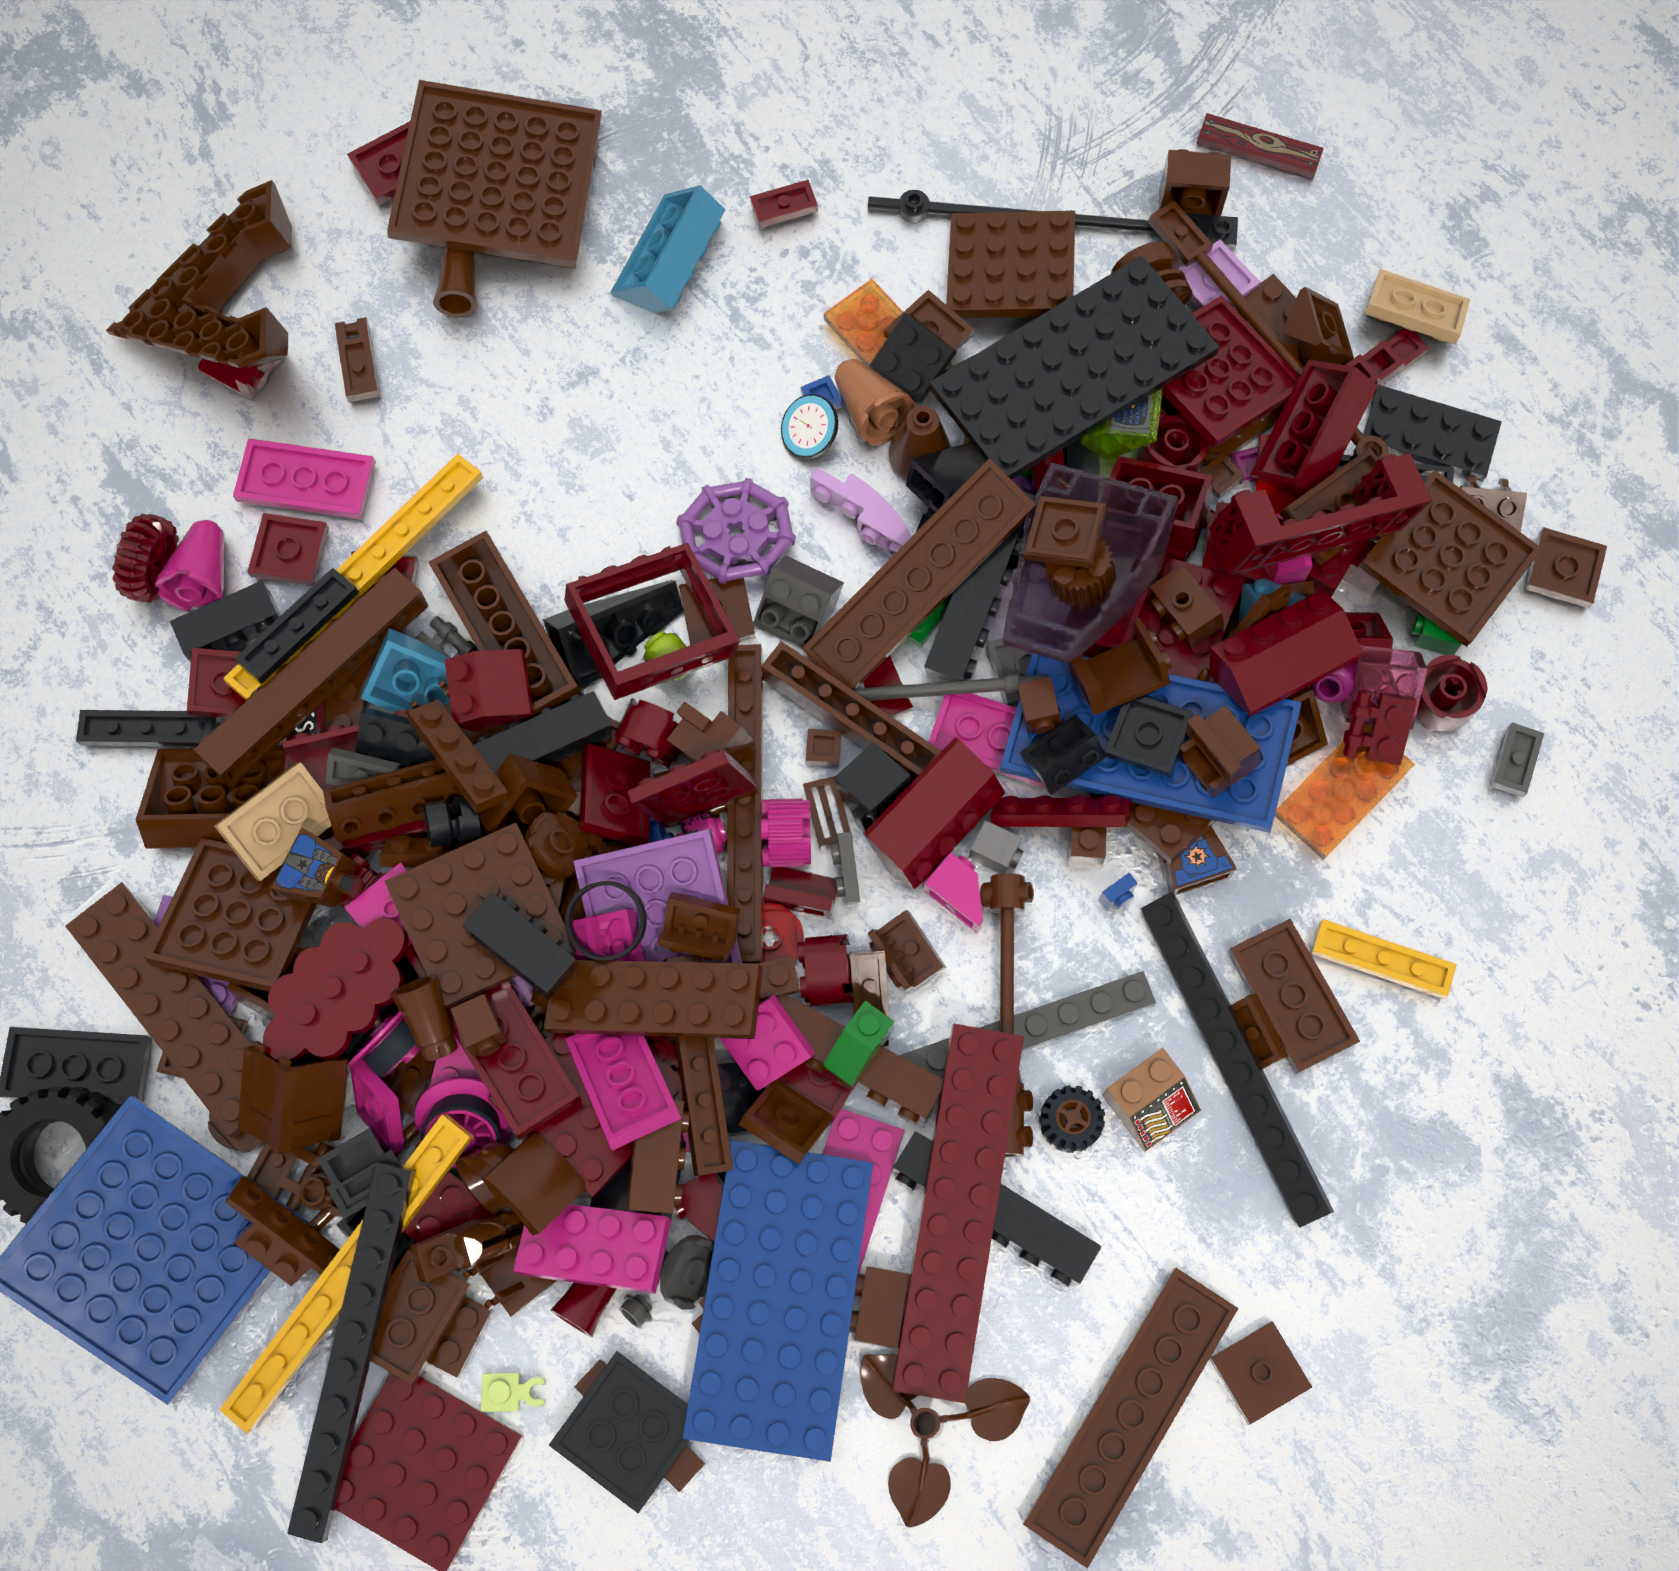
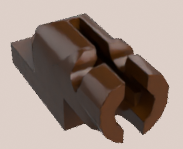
(465, 1245)

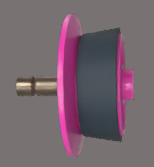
(387, 1045)
(466, 1103)

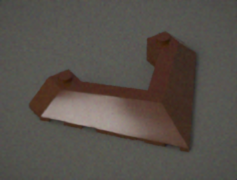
(185, 301)

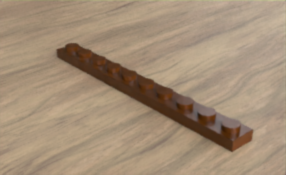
(745, 812)

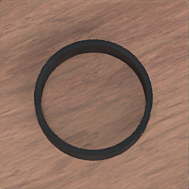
(569, 920)

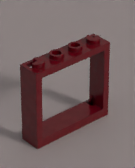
(668, 666)

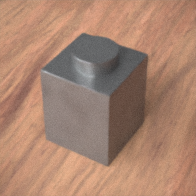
(996, 848)

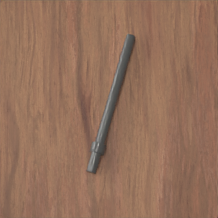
(1007, 684)

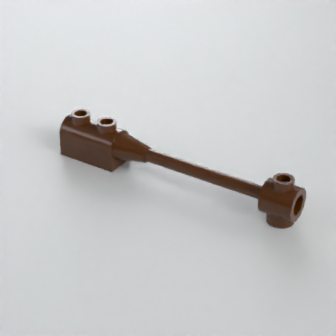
(1007, 896)

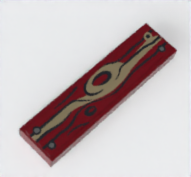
(1260, 145)

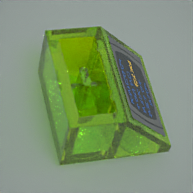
(1127, 430)

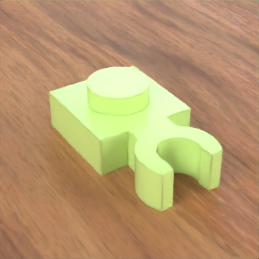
(504, 1391)

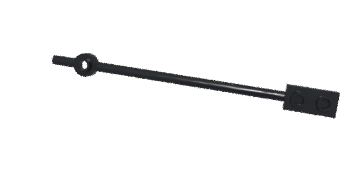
(1212, 226)

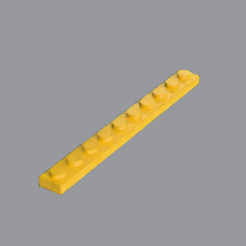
(389, 544)
(325, 1298)

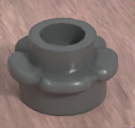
(636, 1310)

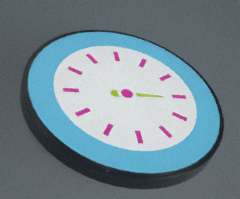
(809, 426)

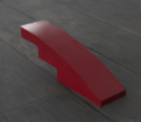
(1390, 357)

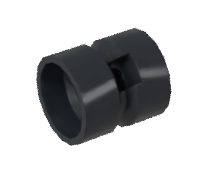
(451, 822)

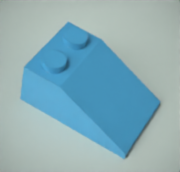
(405, 673)

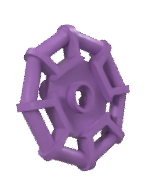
(739, 514)

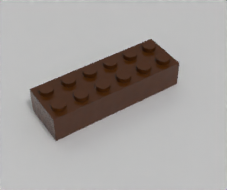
(501, 616)

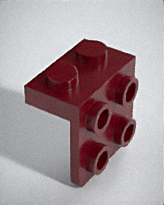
(241, 380)

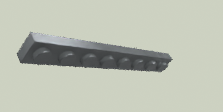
(1057, 1018)

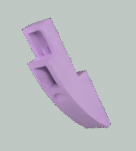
(875, 517)

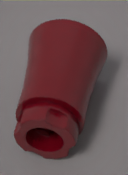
(583, 1306)

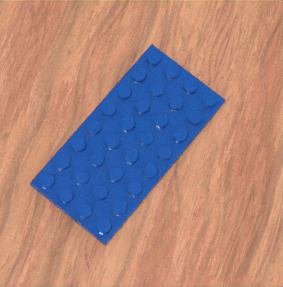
(1244, 804)
(779, 1303)

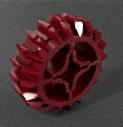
(142, 556)

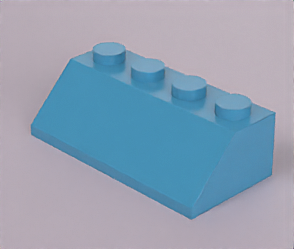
(669, 249)

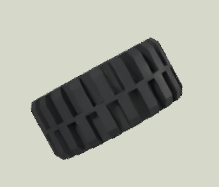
(20, 1128)

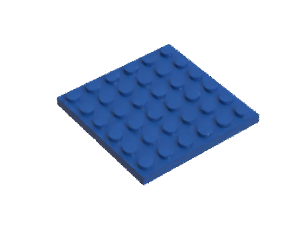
(138, 1251)

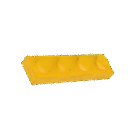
(1383, 959)

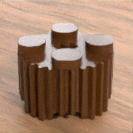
(1083, 585)

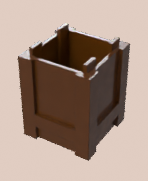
(291, 1101)

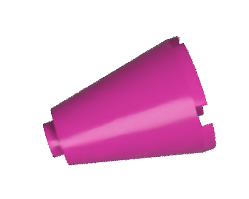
(195, 569)

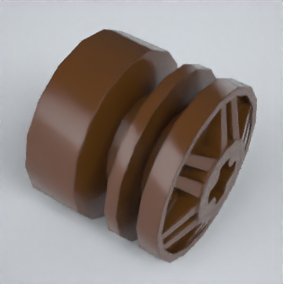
(1166, 265)

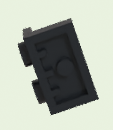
(1063, 754)

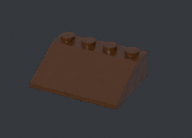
(188, 798)

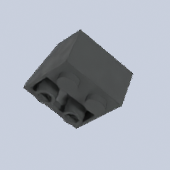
(797, 601)

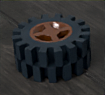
(1078, 1108)

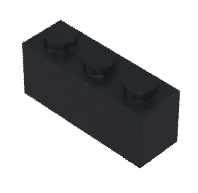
(227, 621)
(521, 944)

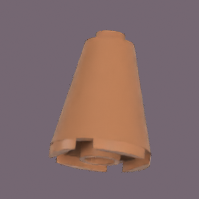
(872, 401)

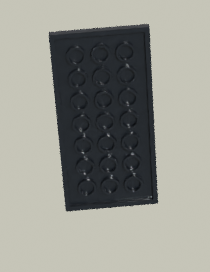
(1073, 368)

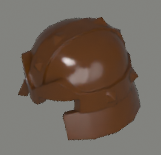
(476, 1166)

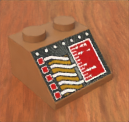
(1152, 1099)

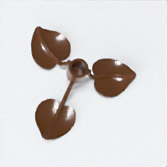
(915, 1485)

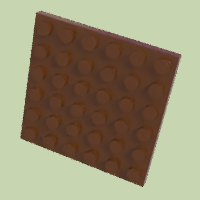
(495, 174)

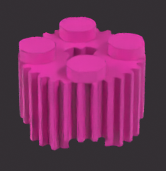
(786, 832)

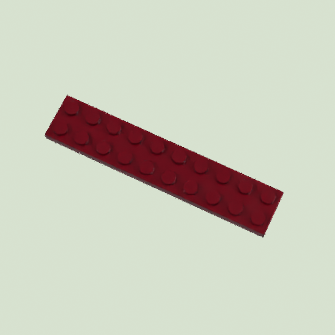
(957, 1214)

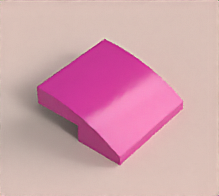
(608, 935)

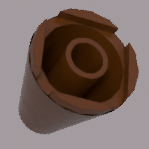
(917, 436)

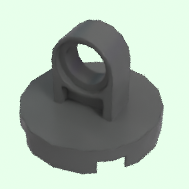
(686, 1271)

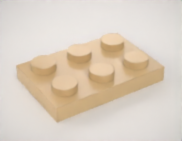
(1417, 306)
(269, 821)

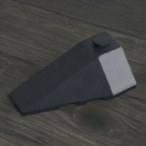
(621, 623)

